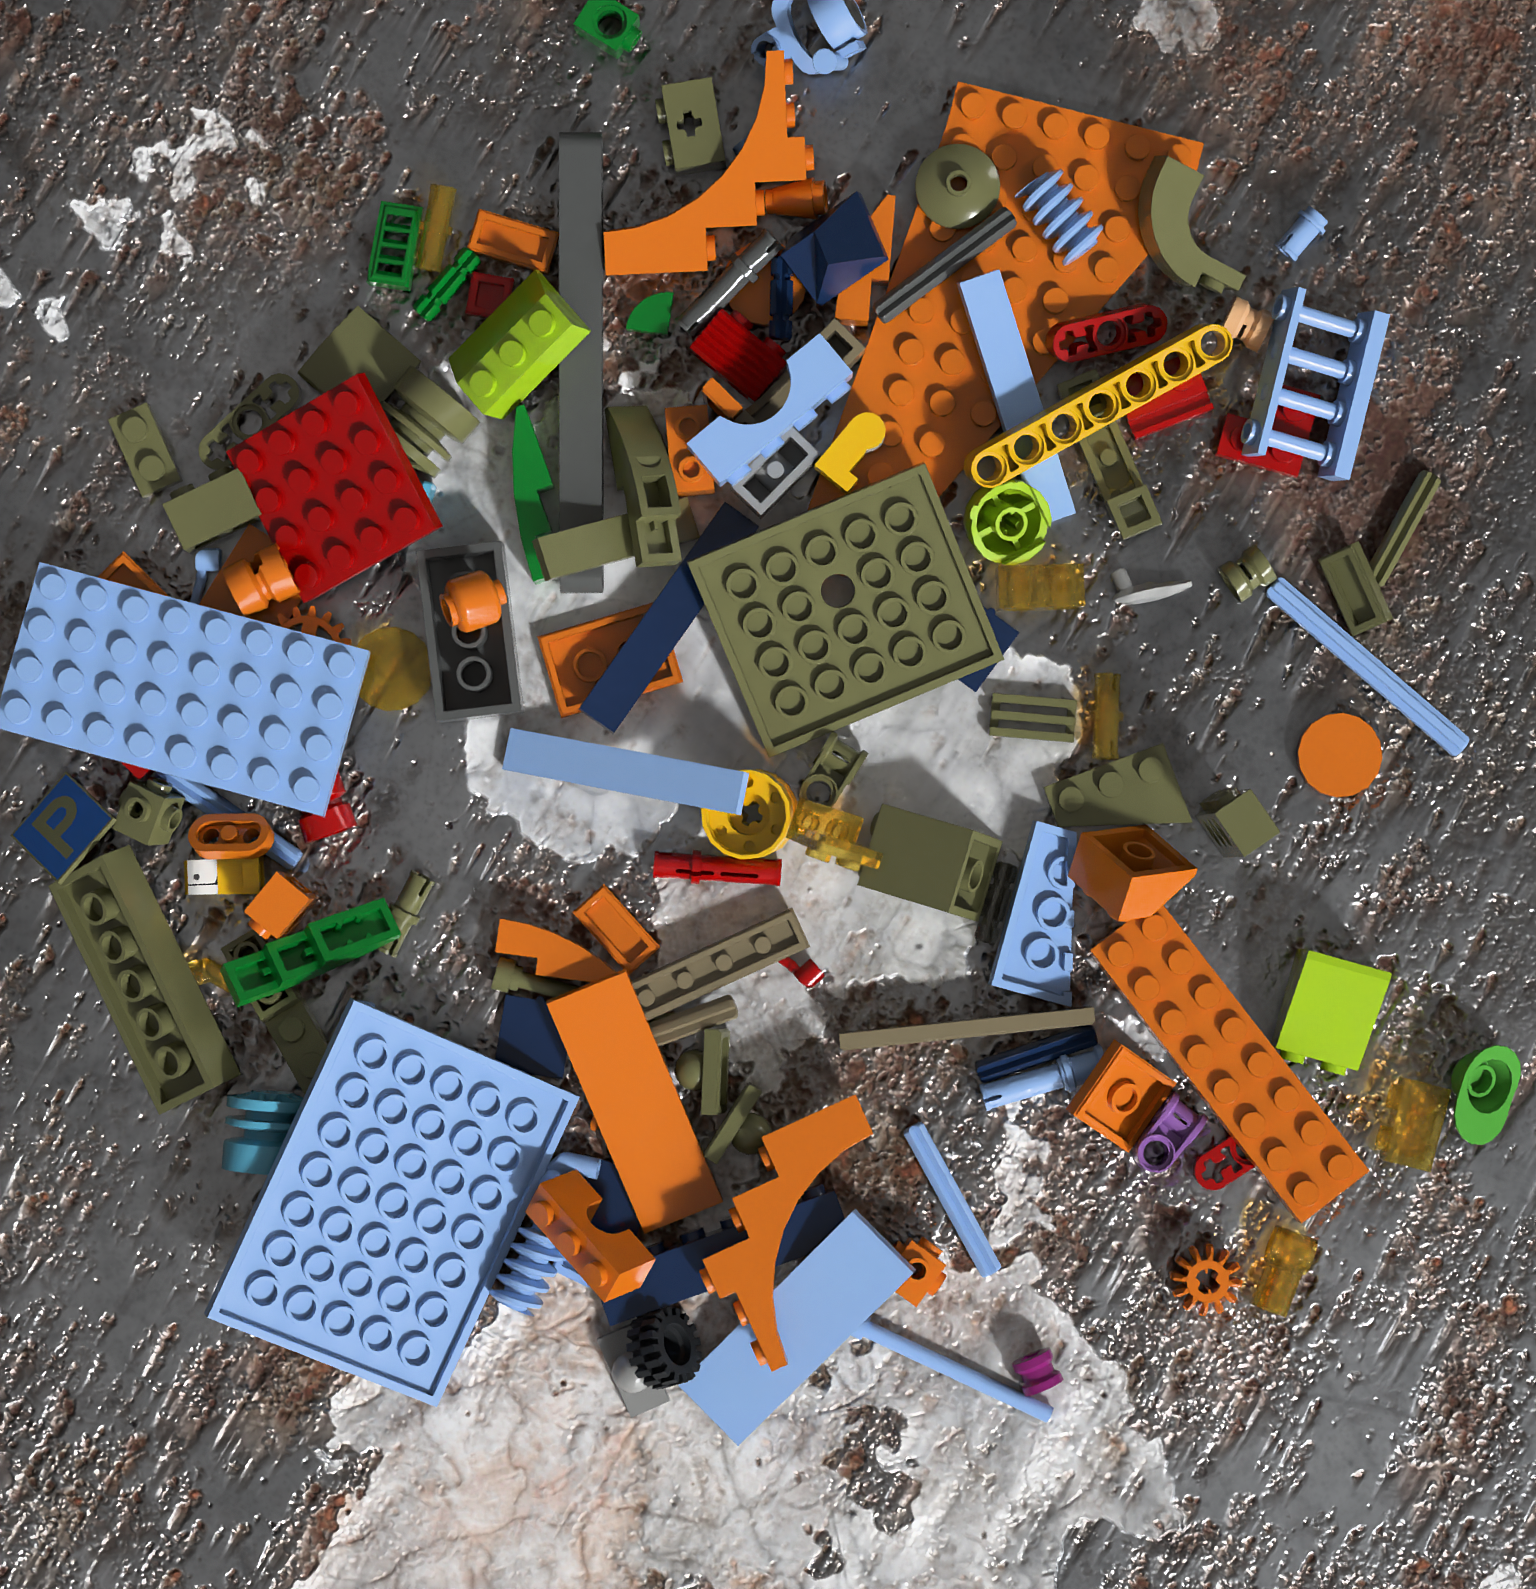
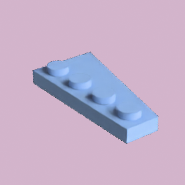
(1037, 931)

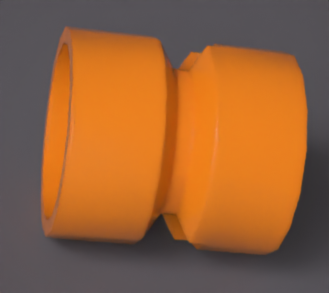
(260, 580)

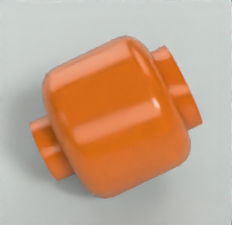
(472, 601)

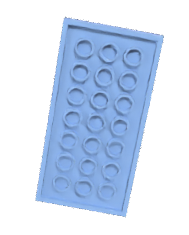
(182, 689)

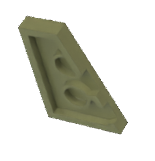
(1121, 793)

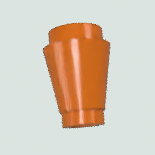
(798, 199)

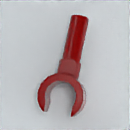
(807, 974)

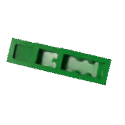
(529, 480)
(311, 952)

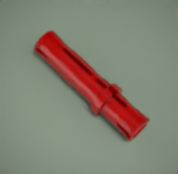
(716, 868)

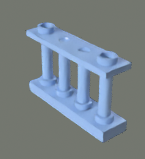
(1354, 374)

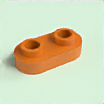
(234, 835)

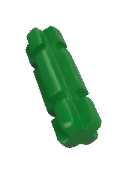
(446, 284)

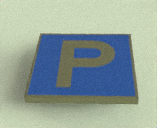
(63, 828)

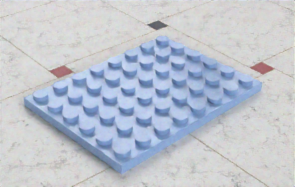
(391, 1203)

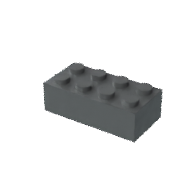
(473, 670)

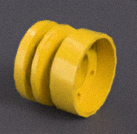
(761, 837)

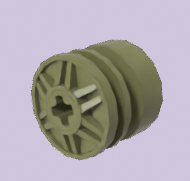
(426, 419)

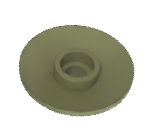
(952, 207)

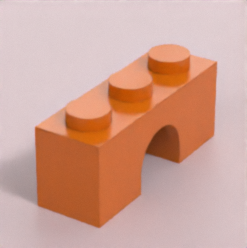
(604, 1260)

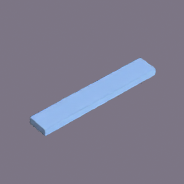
(1011, 380)
(626, 771)

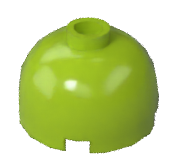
(1007, 522)

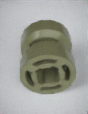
(1247, 573)

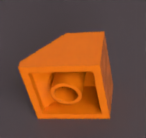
(1129, 870)

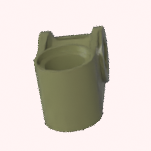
(832, 770)

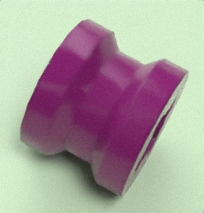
(1037, 1371)

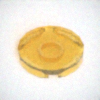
(396, 669)

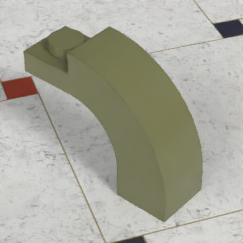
(1166, 231)

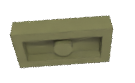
(145, 450)

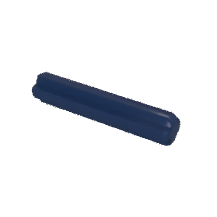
(1035, 1053)

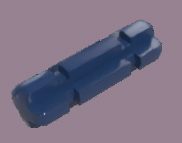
(781, 300)

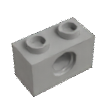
(777, 474)

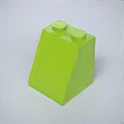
(1328, 1010)

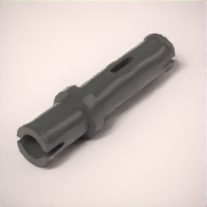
(729, 283)

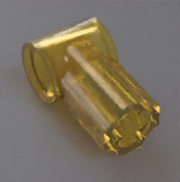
(1287, 1259)

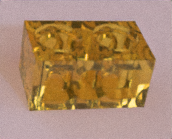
(1040, 587)

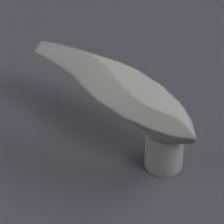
(1144, 592)

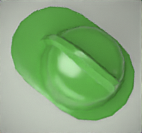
(1484, 1092)

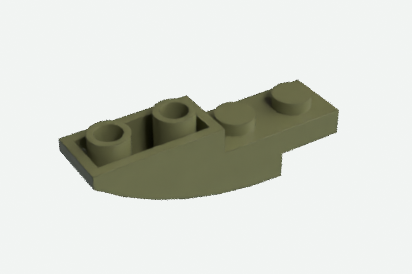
(647, 482)
(286, 1018)

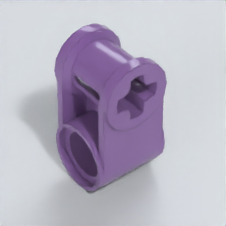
(1169, 1132)

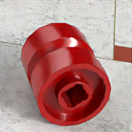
(337, 818)

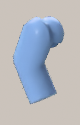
(568, 1161)

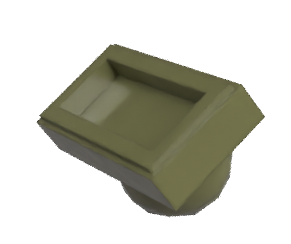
(707, 1070)
(740, 1127)

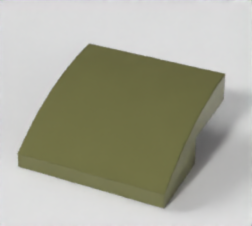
(356, 348)

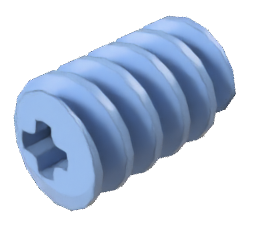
(1061, 215)
(527, 1271)

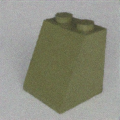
(930, 862)

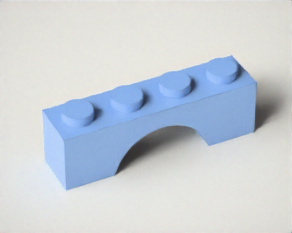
(729, 447)

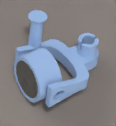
(838, 22)

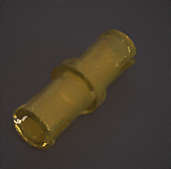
(435, 228)
(1106, 716)

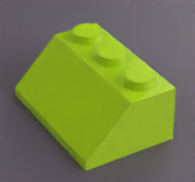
(517, 347)

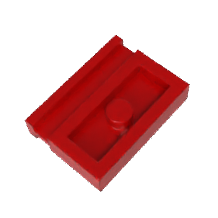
(1170, 408)

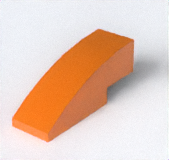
(854, 302)
(555, 953)

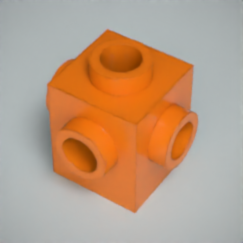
(930, 1275)

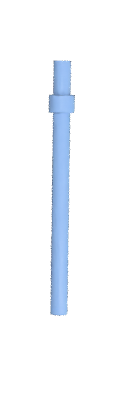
(954, 1370)

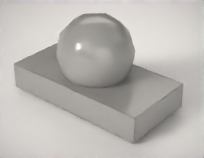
(636, 1395)

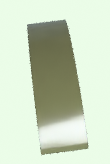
(1113, 467)

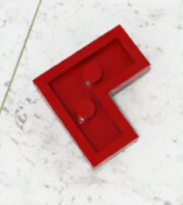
(1275, 460)

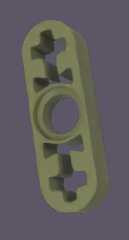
(248, 404)

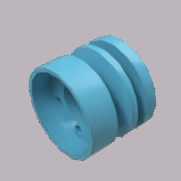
(265, 1128)

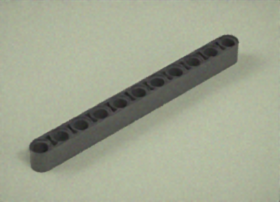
(582, 369)

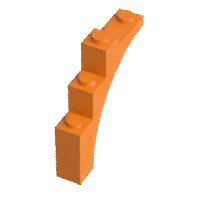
(768, 155)
(749, 1266)

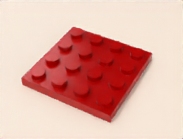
(335, 487)

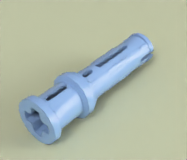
(1065, 1073)

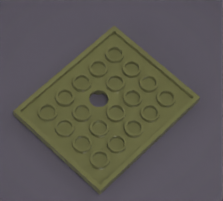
(828, 666)

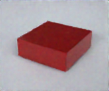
(487, 293)

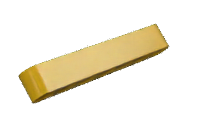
(1119, 403)

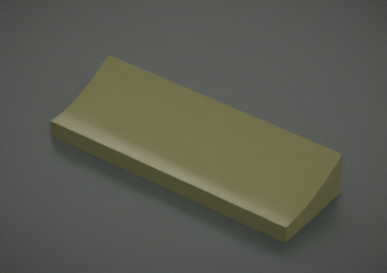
(144, 979)

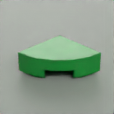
(652, 315)

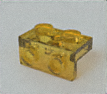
(831, 833)
(1413, 1123)

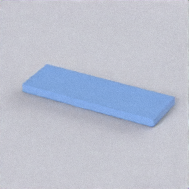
(814, 1313)

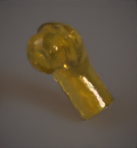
(206, 971)

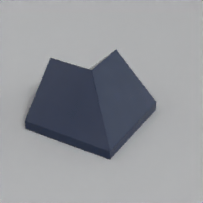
(835, 249)

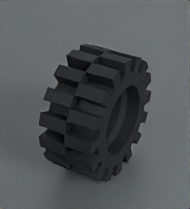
(664, 1348)

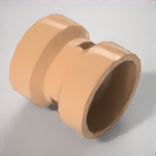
(1248, 323)

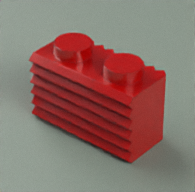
(739, 355)

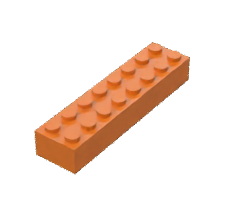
(1229, 1062)

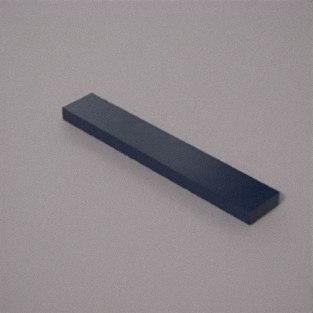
(659, 627)

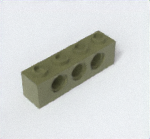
(1236, 822)

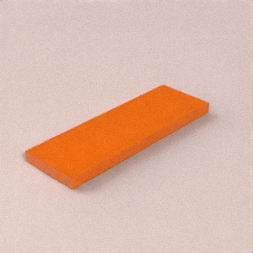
(634, 1101)

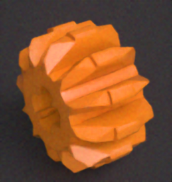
(1219, 1274)

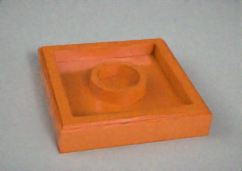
(1121, 1096)

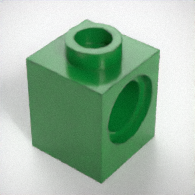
(595, 12)

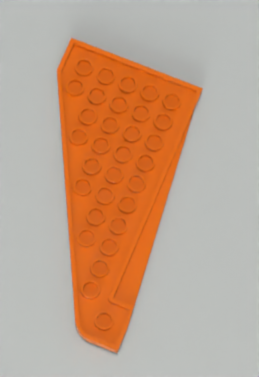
(924, 363)

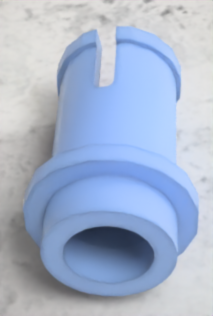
(1301, 233)

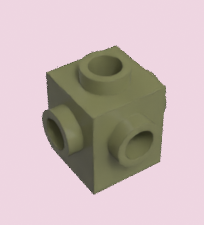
(149, 811)

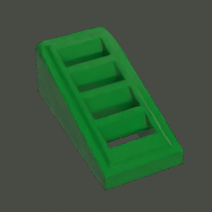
(389, 279)

